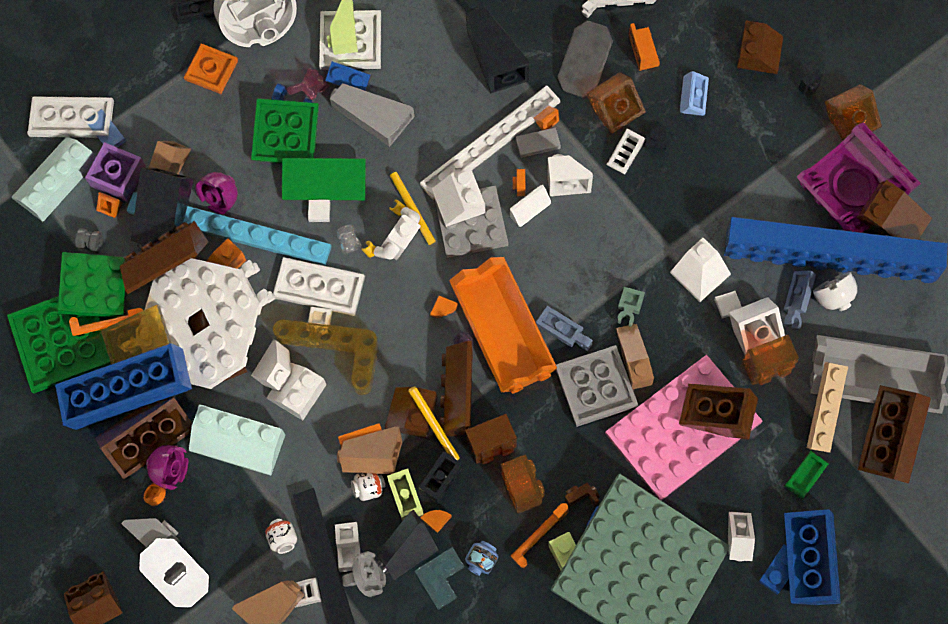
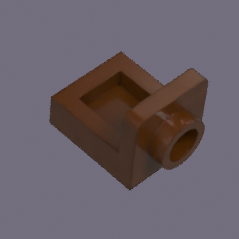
(577, 494)

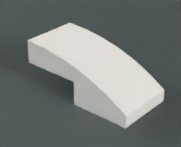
(347, 545)

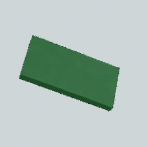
(324, 179)

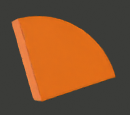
(443, 307)
(436, 519)

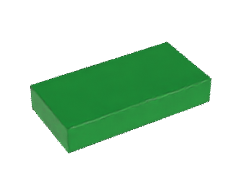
(806, 475)

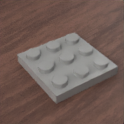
(476, 233)
(596, 386)

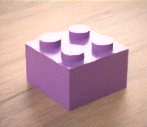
(115, 172)

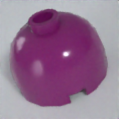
(218, 191)
(167, 466)

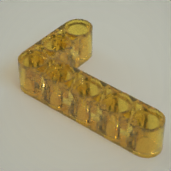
(335, 343)

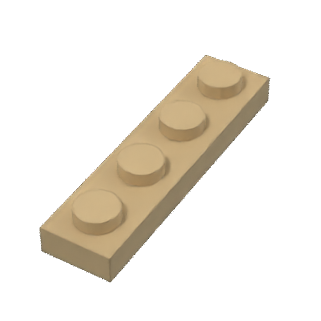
(827, 407)

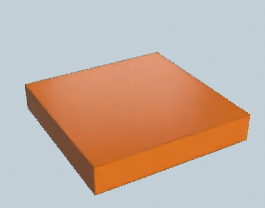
(211, 68)

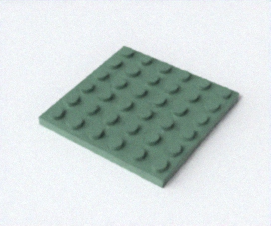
(639, 561)

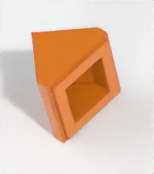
(547, 118)
(108, 205)

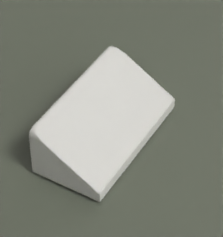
(530, 206)

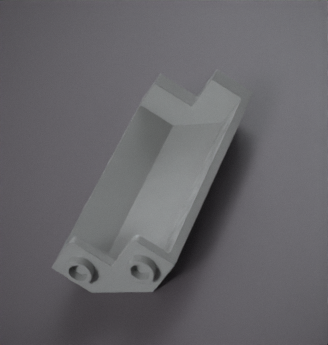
(882, 365)

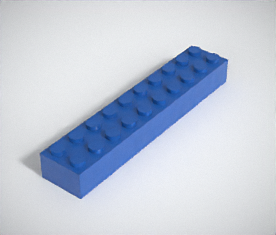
(835, 250)

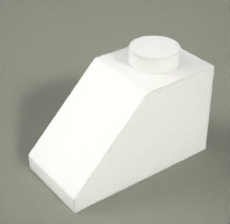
(274, 367)
(740, 536)

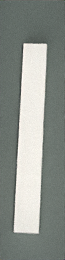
(494, 138)

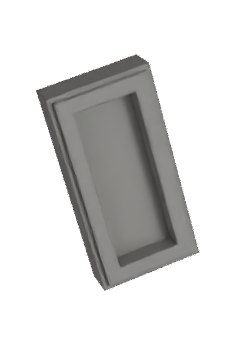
(538, 142)

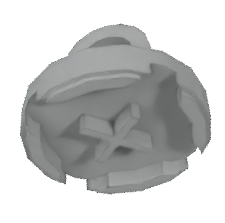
(366, 575)

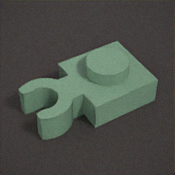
(631, 303)

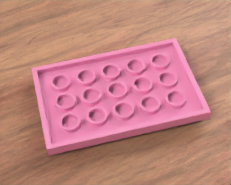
(658, 445)

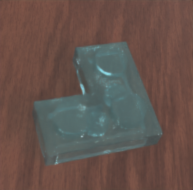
(434, 576)

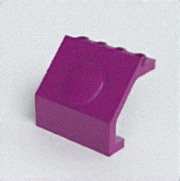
(851, 174)

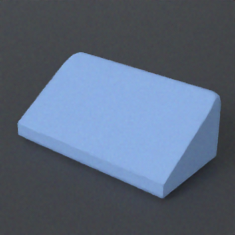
(694, 94)

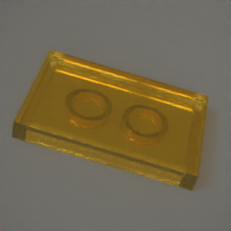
(136, 335)

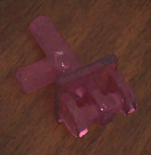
(311, 84)

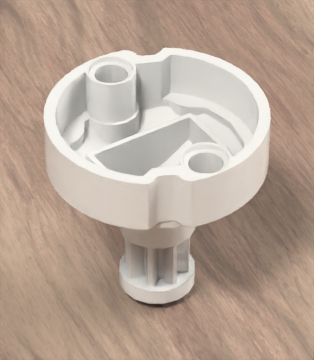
(254, 20)

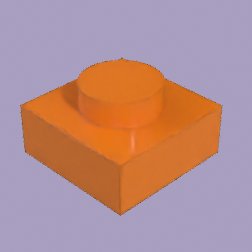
(519, 182)

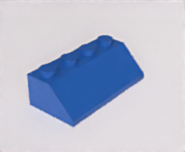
(812, 557)

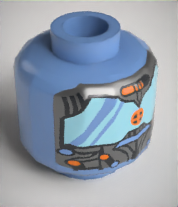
(481, 558)

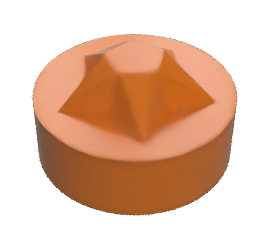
(154, 494)

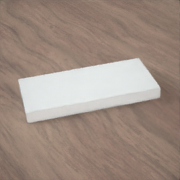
(68, 116)
(318, 286)

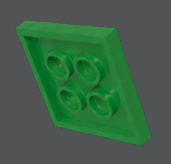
(284, 130)
(91, 285)

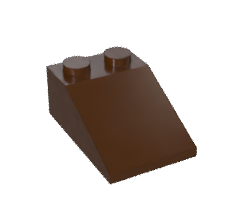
(894, 213)
(719, 410)

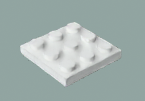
(368, 41)

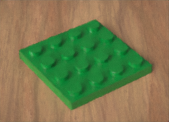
(49, 348)

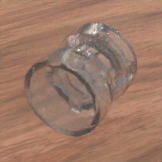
(348, 240)

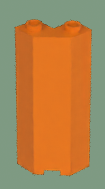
(503, 325)

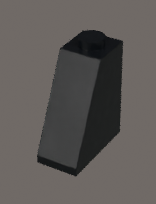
(406, 547)

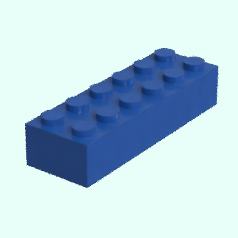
(123, 386)

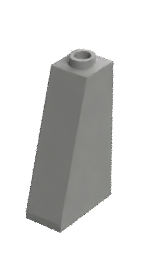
(372, 112)

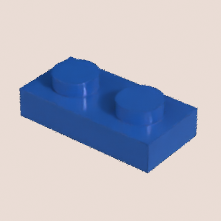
(342, 74)
(777, 572)

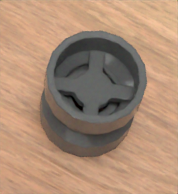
(90, 240)

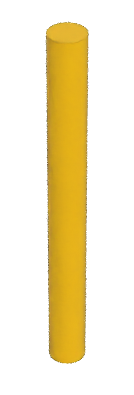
(410, 204)
(433, 422)

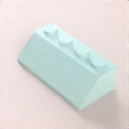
(55, 178)
(235, 440)

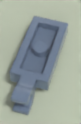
(798, 297)
(563, 328)

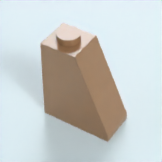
(169, 156)
(371, 452)
(270, 605)

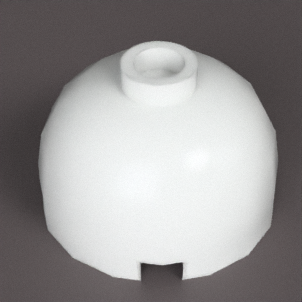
(837, 293)

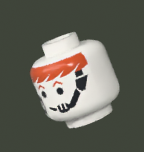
(367, 485)
(281, 536)

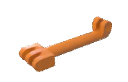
(78, 330)
(558, 514)

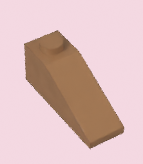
(635, 356)

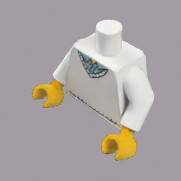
(399, 236)

